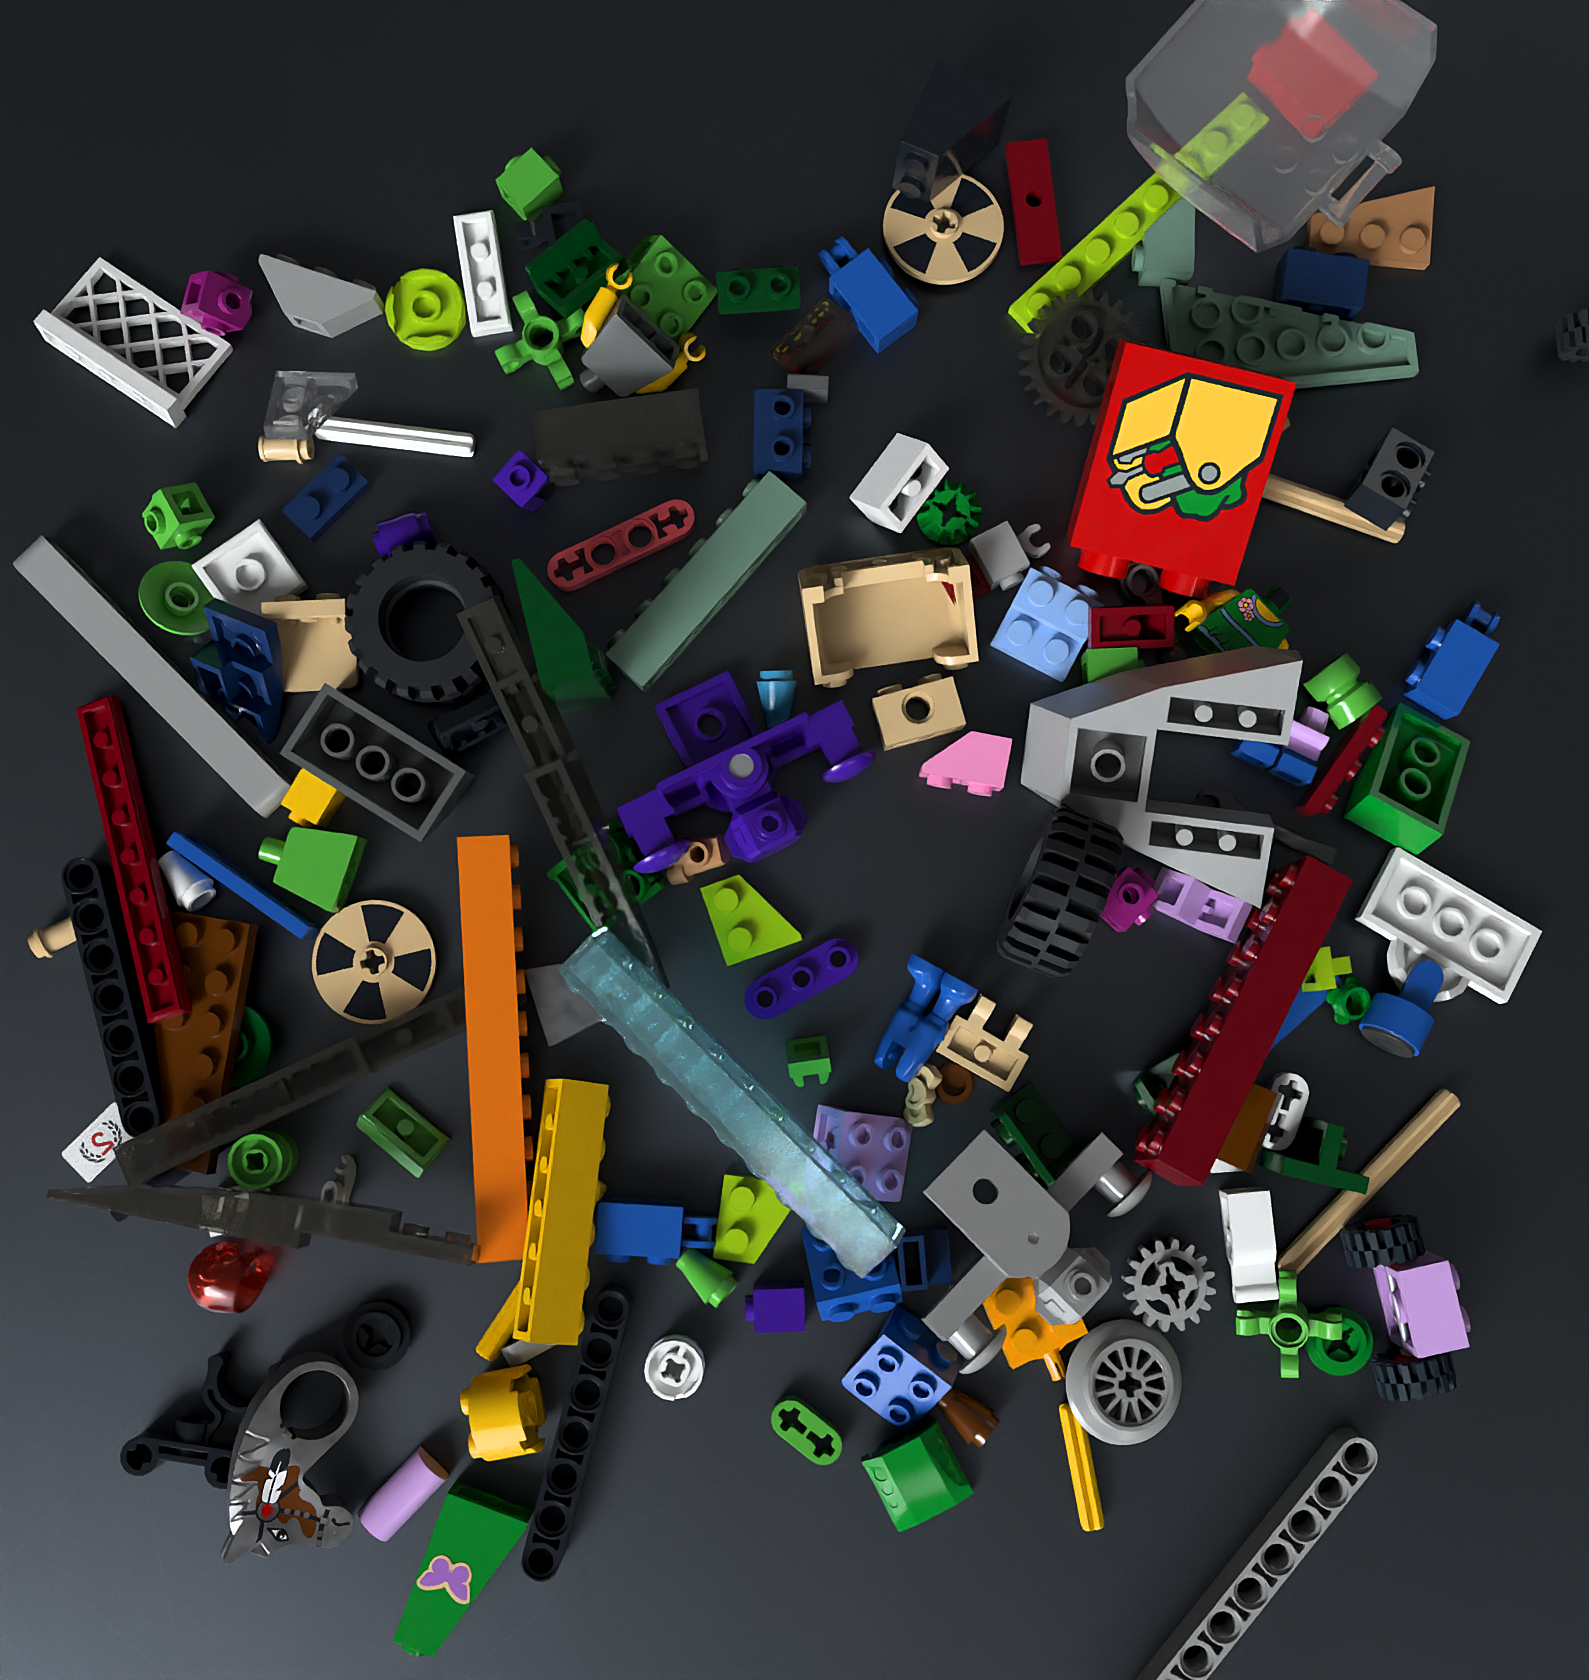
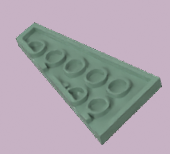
(1283, 338)

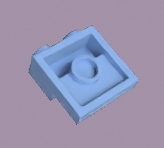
(1046, 623)

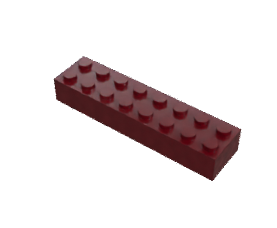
(1240, 1022)

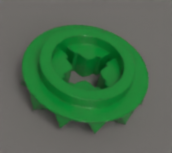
(957, 529)
(1357, 1340)

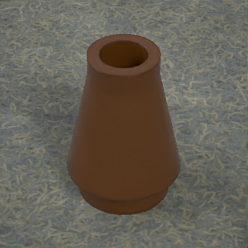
(968, 1416)

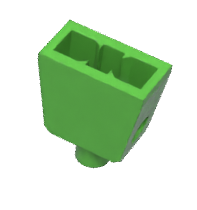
(315, 864)

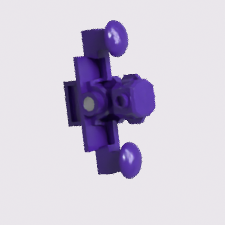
(736, 773)

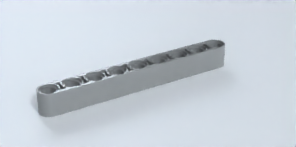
(154, 675)
(1267, 1573)

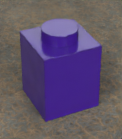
(776, 1307)

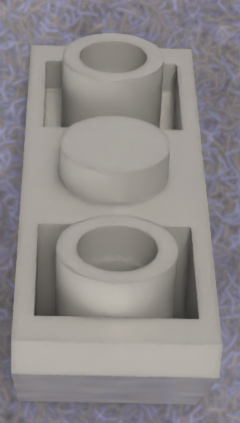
(318, 298)

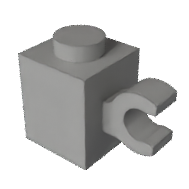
(1004, 555)

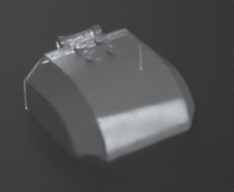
(1275, 105)

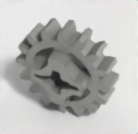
(1186, 1280)

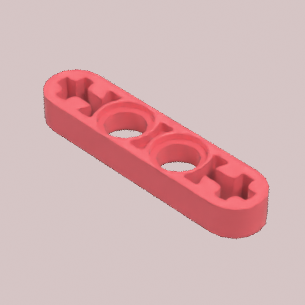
(619, 539)

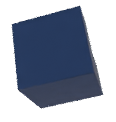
(924, 1258)

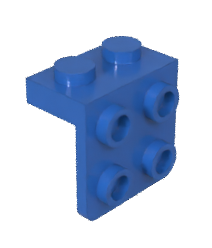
(841, 1291)
(904, 1370)

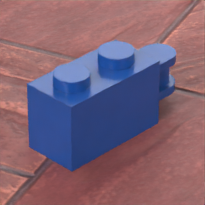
(869, 293)
(1453, 662)
(648, 1229)

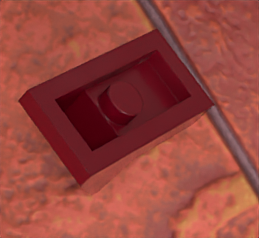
(1131, 626)

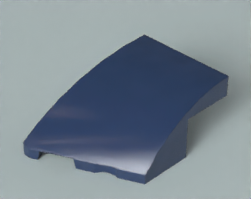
(242, 666)

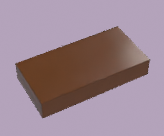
(1250, 1128)

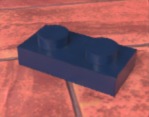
(326, 497)

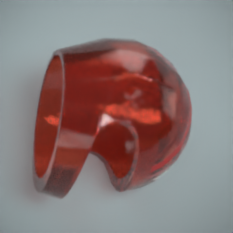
(219, 1277)

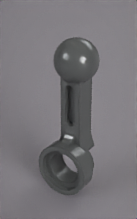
(1152, 595)

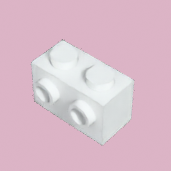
(899, 482)

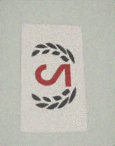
(94, 1146)

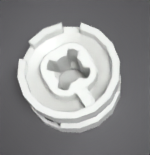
(674, 1367)

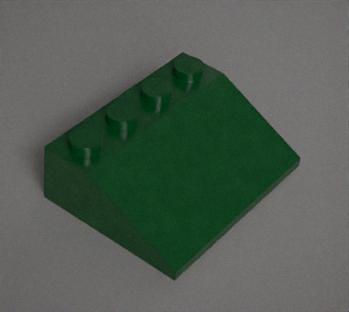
(567, 663)

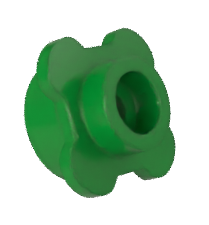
(1357, 1003)

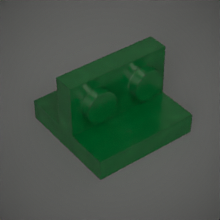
(1317, 1157)

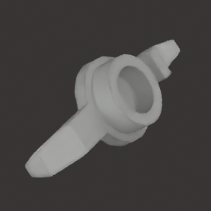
(342, 1186)

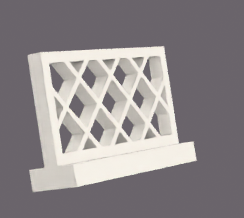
(107, 361)

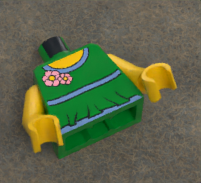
(1237, 620)

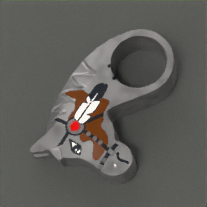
(266, 1486)

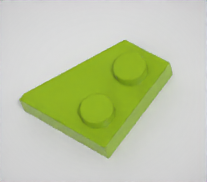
(746, 1218)

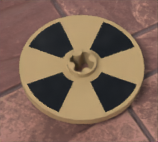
(951, 256)
(348, 943)

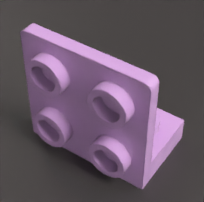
(868, 1147)

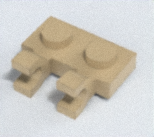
(983, 1052)

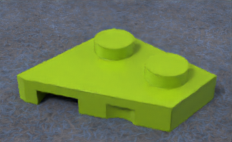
(745, 921)

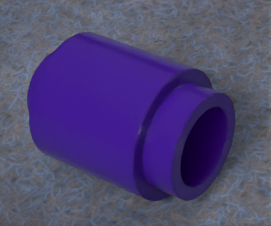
(403, 530)

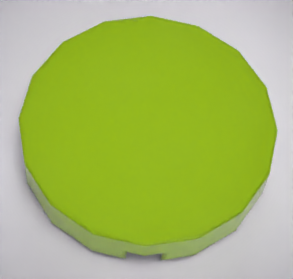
(426, 309)

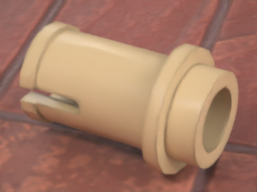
(286, 449)
(47, 940)

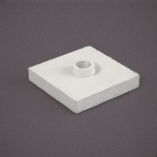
(249, 570)

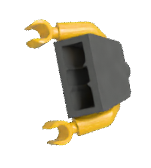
(628, 347)

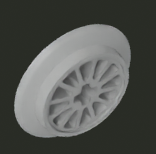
(1082, 1373)

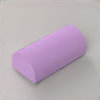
(402, 1495)

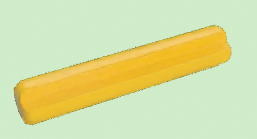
(1082, 1470)

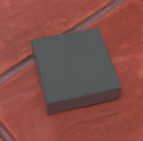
(813, 385)

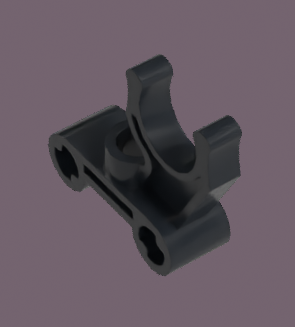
(195, 1438)

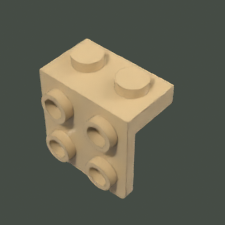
(313, 642)

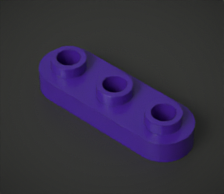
(787, 993)

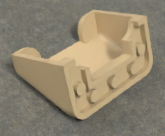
(888, 613)

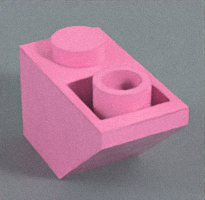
(972, 761)

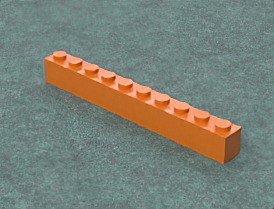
(493, 1043)

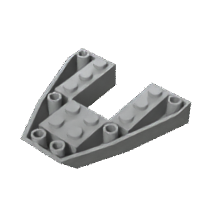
(1098, 742)

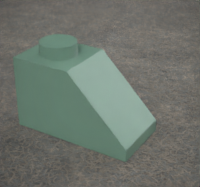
(1167, 247)

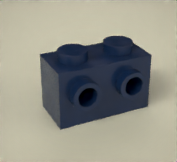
(779, 433)

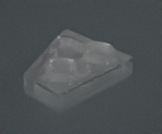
(304, 402)

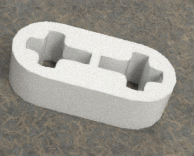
(1292, 1110)

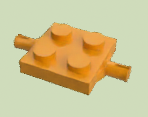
(1027, 1332)

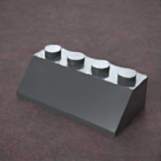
(376, 764)

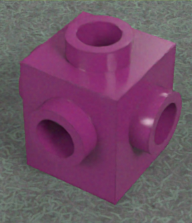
(217, 302)
(1139, 908)

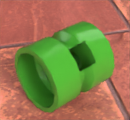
(1343, 690)
(263, 1158)

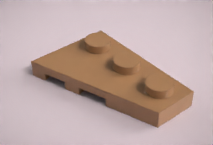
(1384, 230)

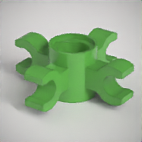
(516, 354)
(1323, 1325)

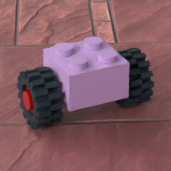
(1417, 1304)

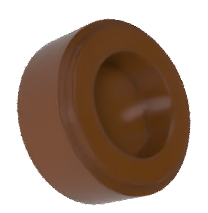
(956, 1083)

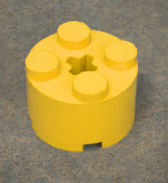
(504, 1413)

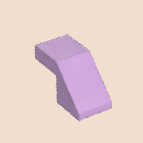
(1200, 906)

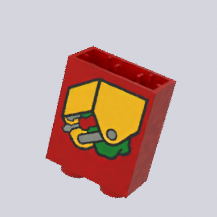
(1177, 467)

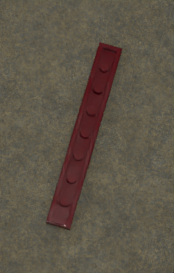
(134, 860)

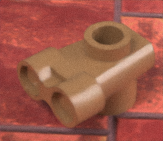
(704, 854)

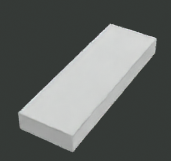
(483, 273)

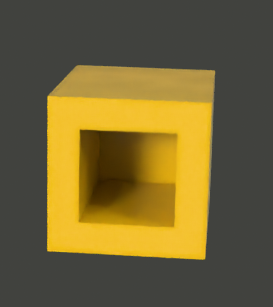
(312, 800)

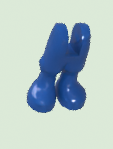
(912, 1028)

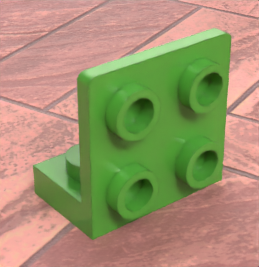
(666, 286)

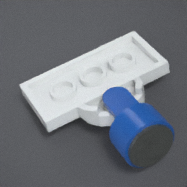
(1438, 947)

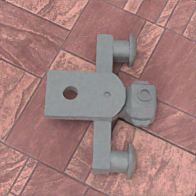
(1025, 1237)

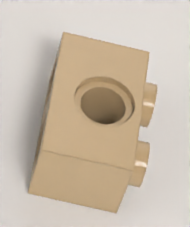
(899, 729)

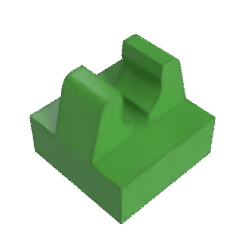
(808, 1057)

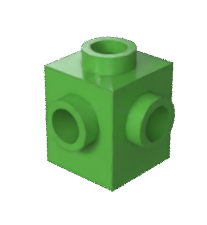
(177, 516)

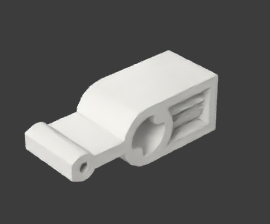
(1250, 1243)

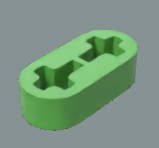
(799, 1437)

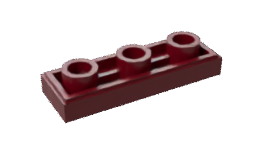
(1032, 181)
(1343, 763)

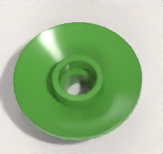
(175, 583)

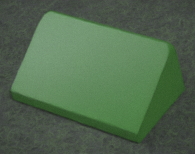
(402, 1132)

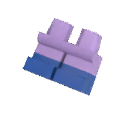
(1293, 761)

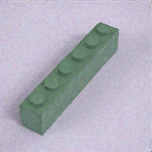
(707, 580)

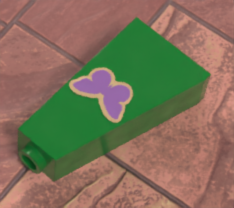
(462, 1555)

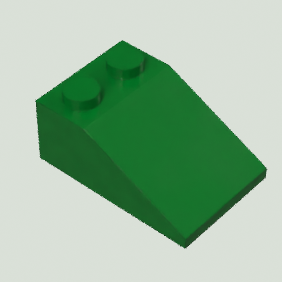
(1409, 781)

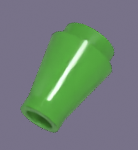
(707, 1277)

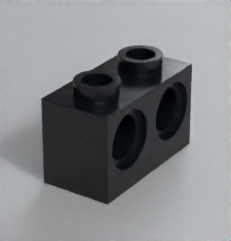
(1390, 479)

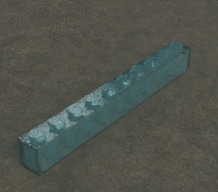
(732, 1102)

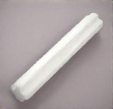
(397, 436)

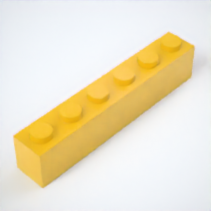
(562, 1212)

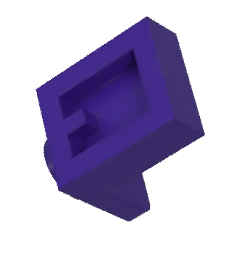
(522, 481)

